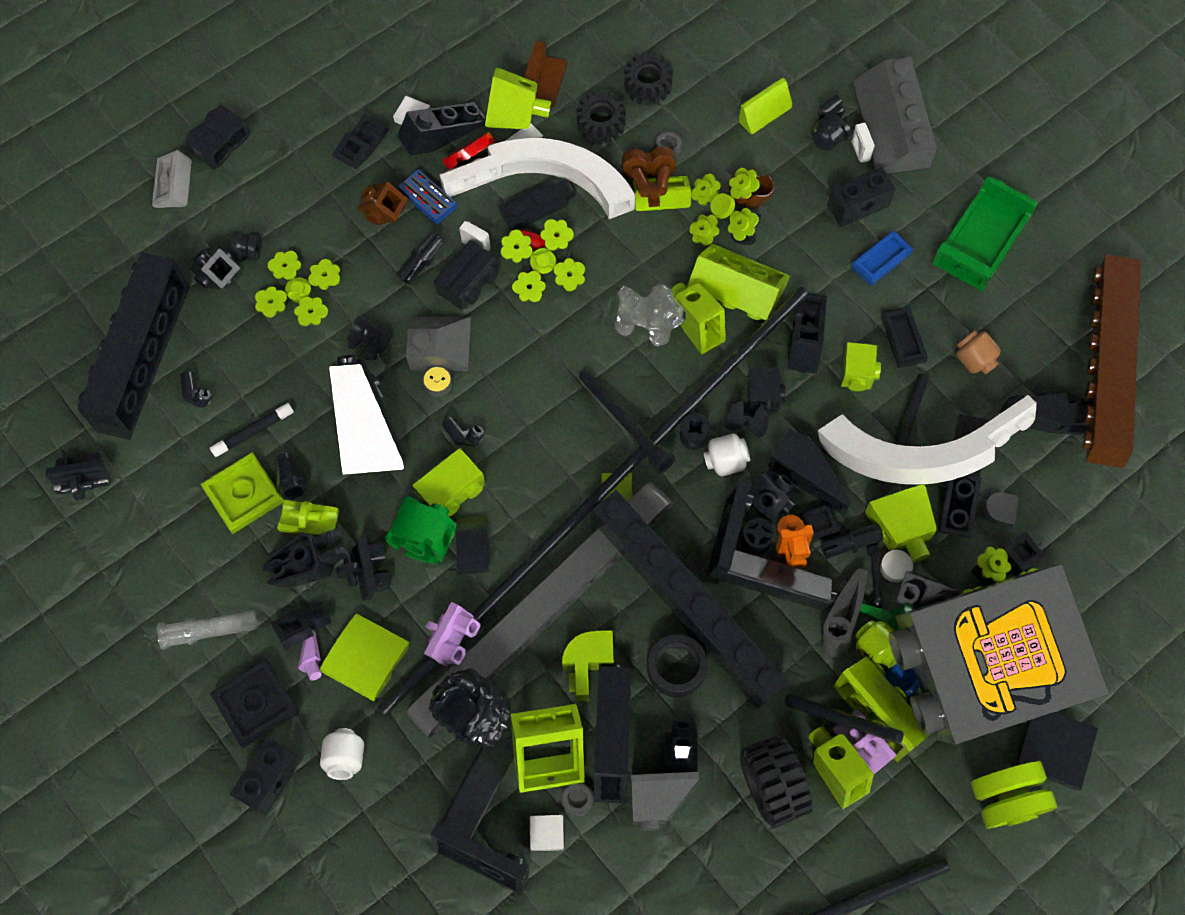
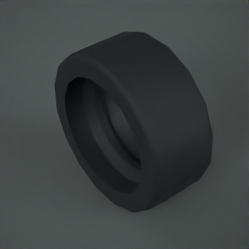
(678, 641)

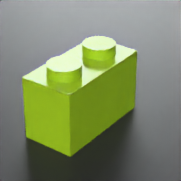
(450, 482)

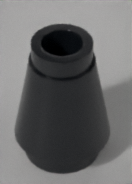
(289, 477)

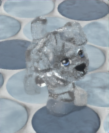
(656, 313)

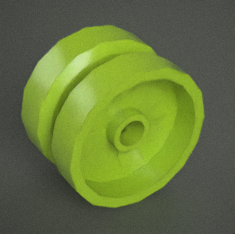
(1015, 800)

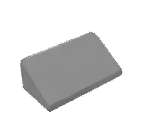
(172, 180)

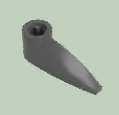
(843, 616)

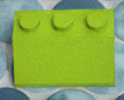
(739, 281)
(868, 689)

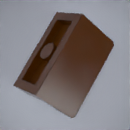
(546, 72)

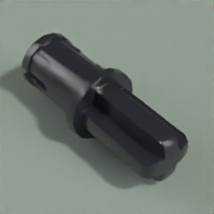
(420, 258)
(852, 540)

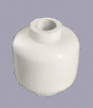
(727, 455)
(342, 754)

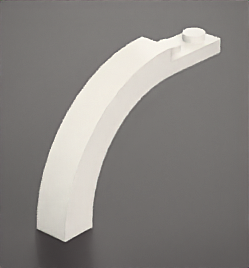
(545, 157)
(924, 463)

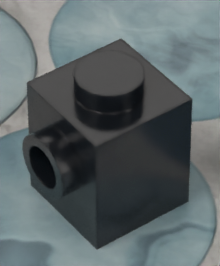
(765, 388)

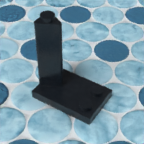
(757, 572)
(455, 832)

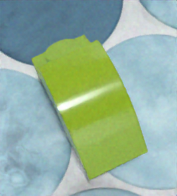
(584, 654)

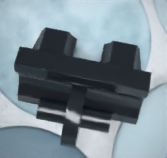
(78, 477)
(364, 556)
(924, 590)
(680, 749)

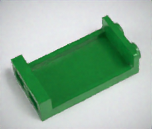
(985, 233)

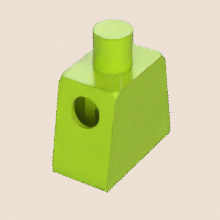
(513, 101)
(703, 316)
(905, 521)
(841, 767)

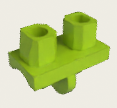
(307, 518)

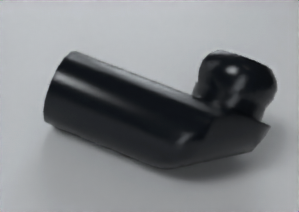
(192, 393)
(461, 436)

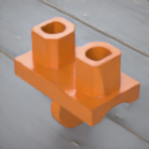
(793, 541)

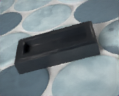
(904, 337)

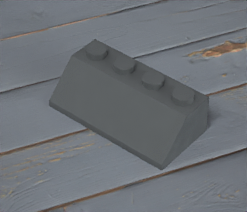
(895, 116)

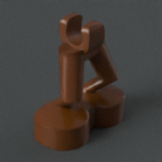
(659, 163)

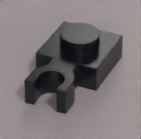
(298, 627)

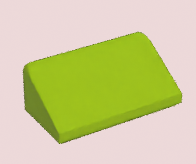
(765, 106)
(677, 195)

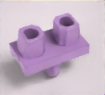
(448, 634)
(873, 750)

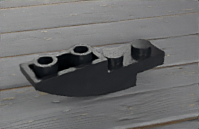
(1055, 413)
(962, 493)

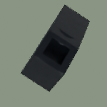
(436, 127)

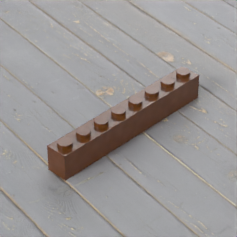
(1113, 362)

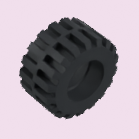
(776, 781)

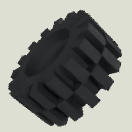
(648, 65)
(597, 104)

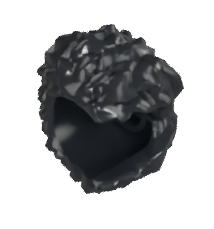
(471, 708)

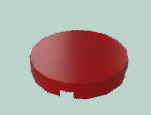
(468, 150)

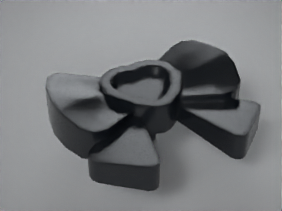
(363, 331)
(747, 421)

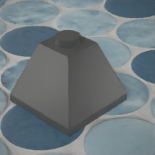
(439, 342)
(659, 797)

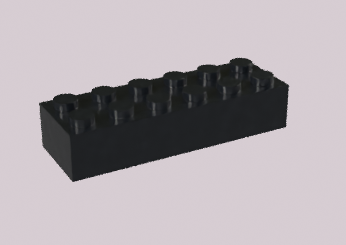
(133, 346)

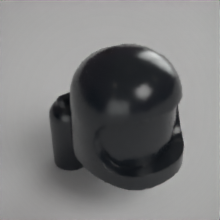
(830, 127)

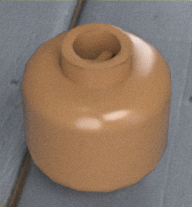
(978, 352)

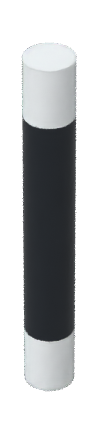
(251, 430)

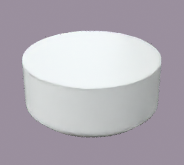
(895, 565)

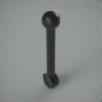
(874, 552)

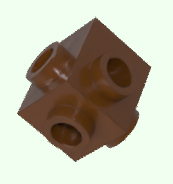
(381, 203)

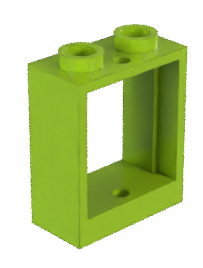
(546, 727)

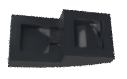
(361, 143)
(472, 545)
(1022, 555)

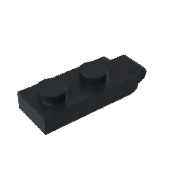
(536, 204)

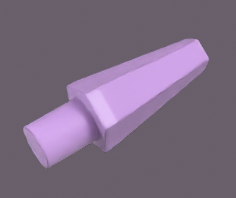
(310, 658)

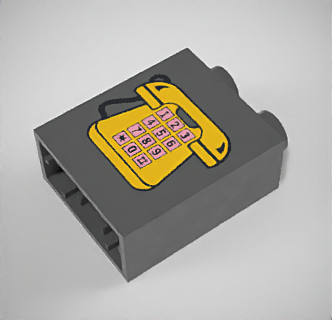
(997, 656)

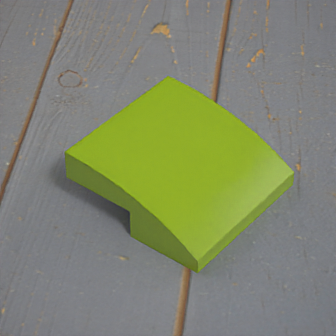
(364, 657)

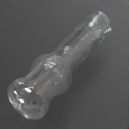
(191, 630)

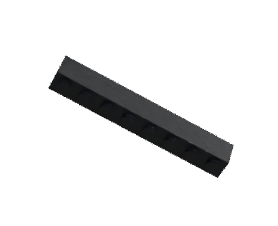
(688, 599)

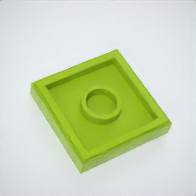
(242, 493)

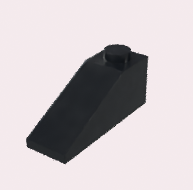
(808, 334)
(808, 469)

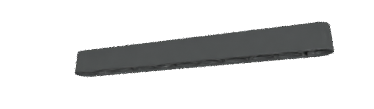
(543, 605)

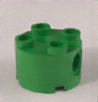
(421, 530)

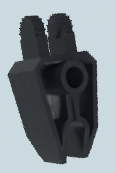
(304, 559)

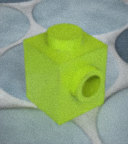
(860, 366)

